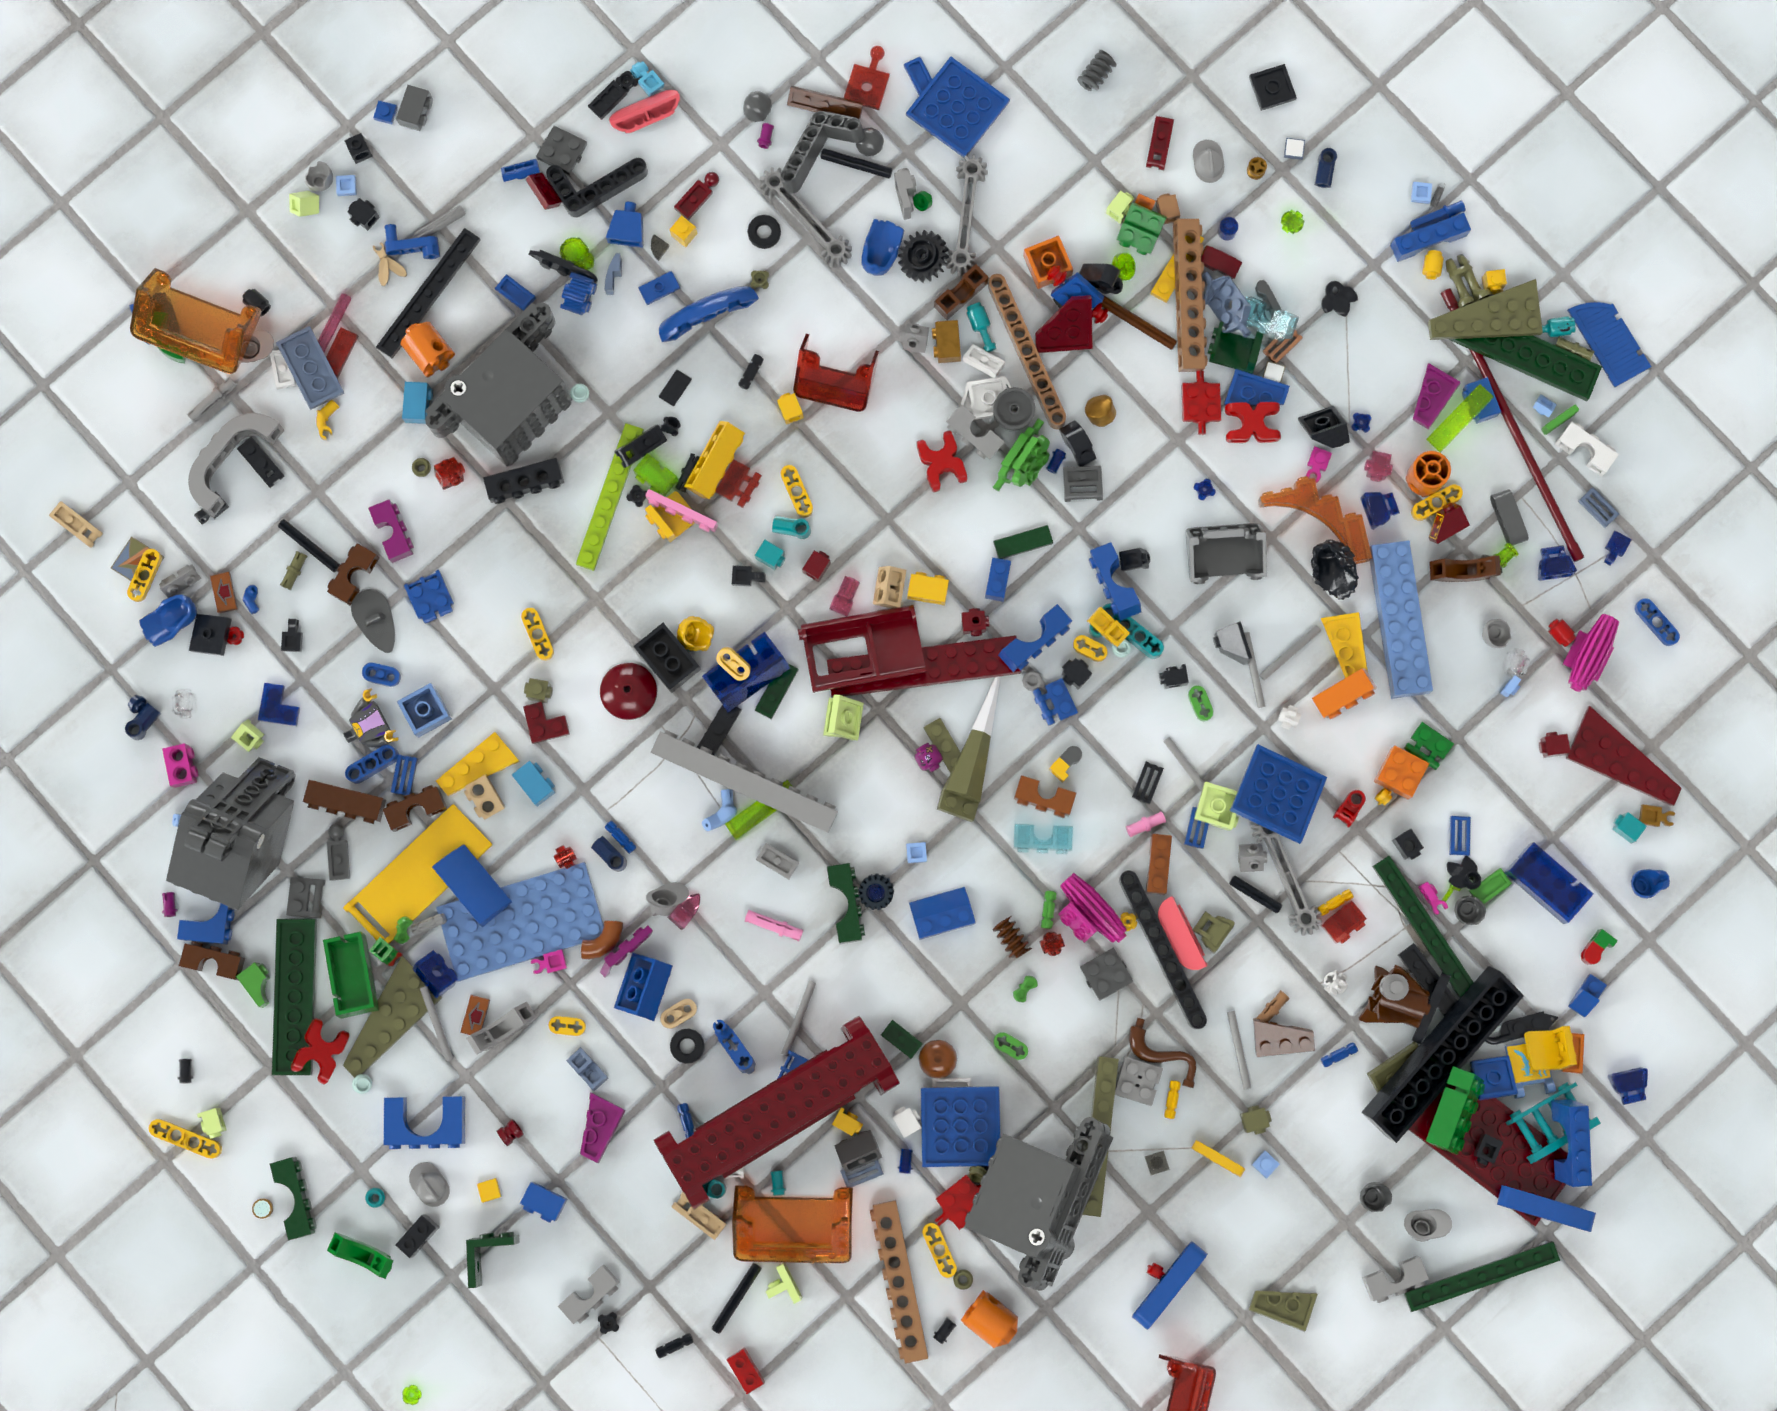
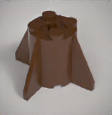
(1407, 1010)

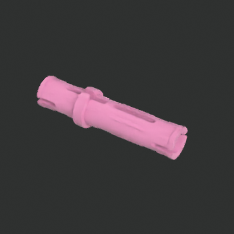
(781, 928)

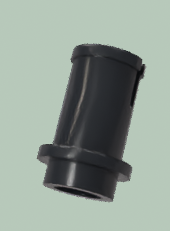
(185, 1071)
(944, 1331)

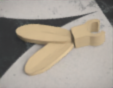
(387, 263)

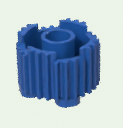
(578, 294)

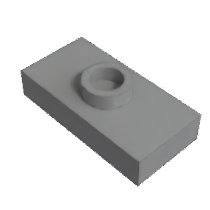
(777, 861)

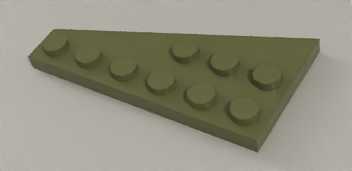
(1500, 315)
(399, 1010)

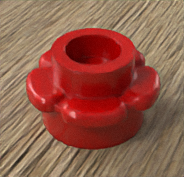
(239, 636)
(1155, 1271)

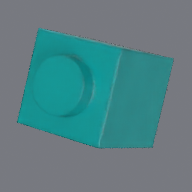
(770, 555)
(1628, 827)

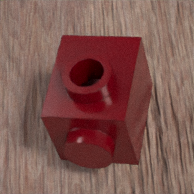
(816, 565)
(1554, 745)

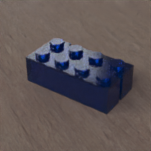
(765, 668)
(1548, 883)

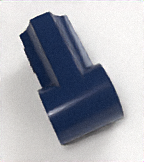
(1325, 169)
(144, 720)
(608, 853)

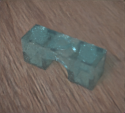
(1281, 325)
(1026, 840)

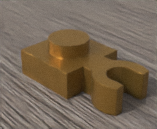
(1653, 816)

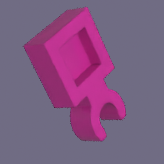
(1318, 461)
(552, 962)

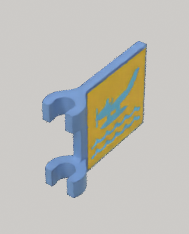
(1523, 1073)

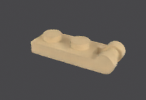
(75, 523)
(700, 1217)

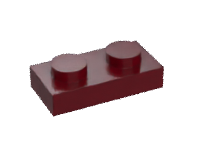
(543, 191)

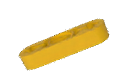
(786, 480)
(1422, 504)
(144, 560)
(527, 623)
(1218, 1158)
(931, 1247)

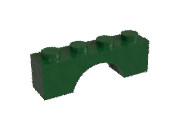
(841, 878)
(288, 1174)

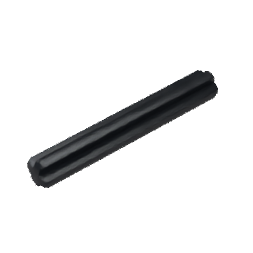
(856, 163)
(308, 545)
(736, 1298)

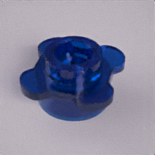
(1365, 418)
(1209, 489)

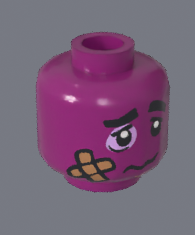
(928, 757)

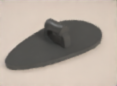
(374, 619)

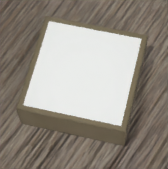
(1274, 371)

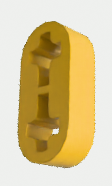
(1088, 652)
(567, 1031)

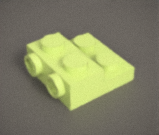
(1215, 807)

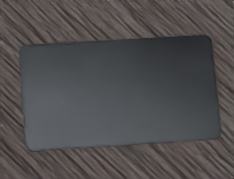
(675, 387)

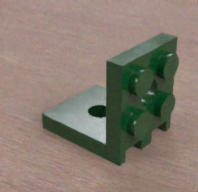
(474, 1253)

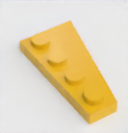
(1347, 641)
(486, 758)

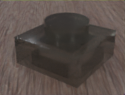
(1156, 1163)

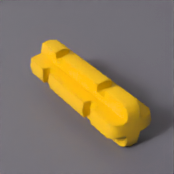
(1335, 902)
(1172, 1099)

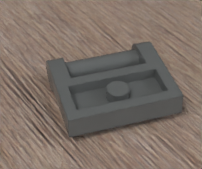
(1082, 477)
(299, 897)

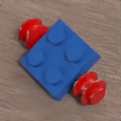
(1076, 286)

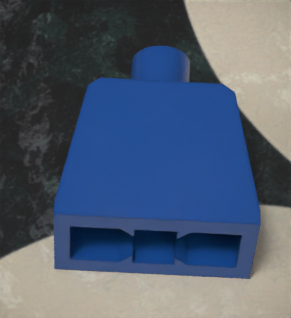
(626, 227)

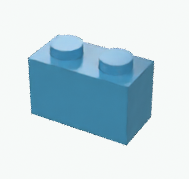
(416, 401)
(533, 783)

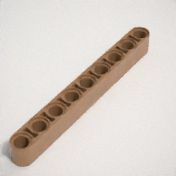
(1026, 342)

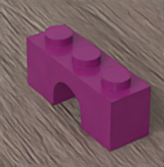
(387, 515)

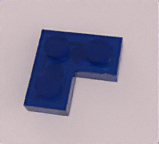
(272, 709)

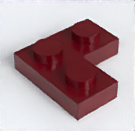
(541, 728)

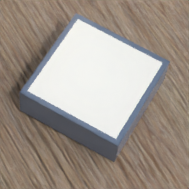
(1294, 148)

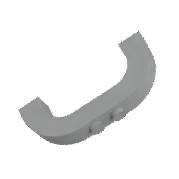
(218, 450)

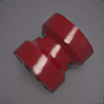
(510, 1132)

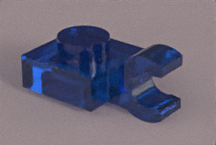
(1616, 545)

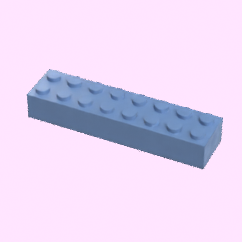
(1400, 620)

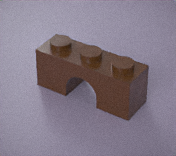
(952, 300)
(359, 559)
(399, 812)
(228, 964)

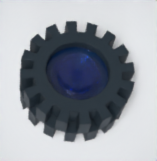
(876, 891)

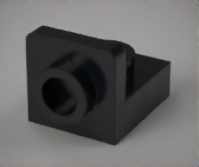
(1134, 559)

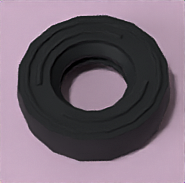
(769, 221)
(675, 1046)

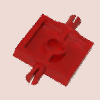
(1201, 402)
(957, 1201)

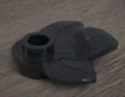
(1340, 301)
(1462, 873)

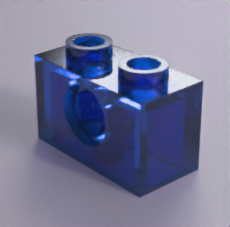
(436, 984)

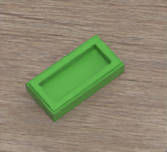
(1560, 419)
(1491, 886)

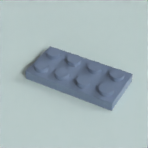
(310, 367)

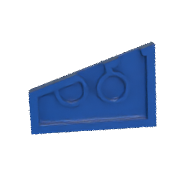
(1255, 389)

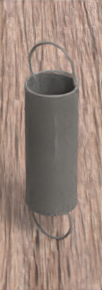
(1436, 198)

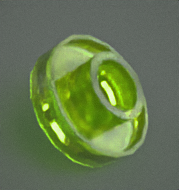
(1125, 264)

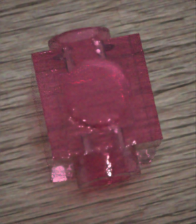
(1378, 466)

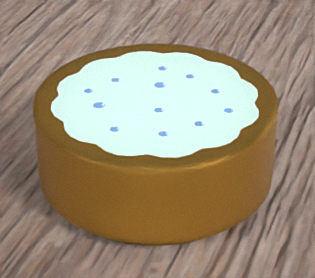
(262, 1208)

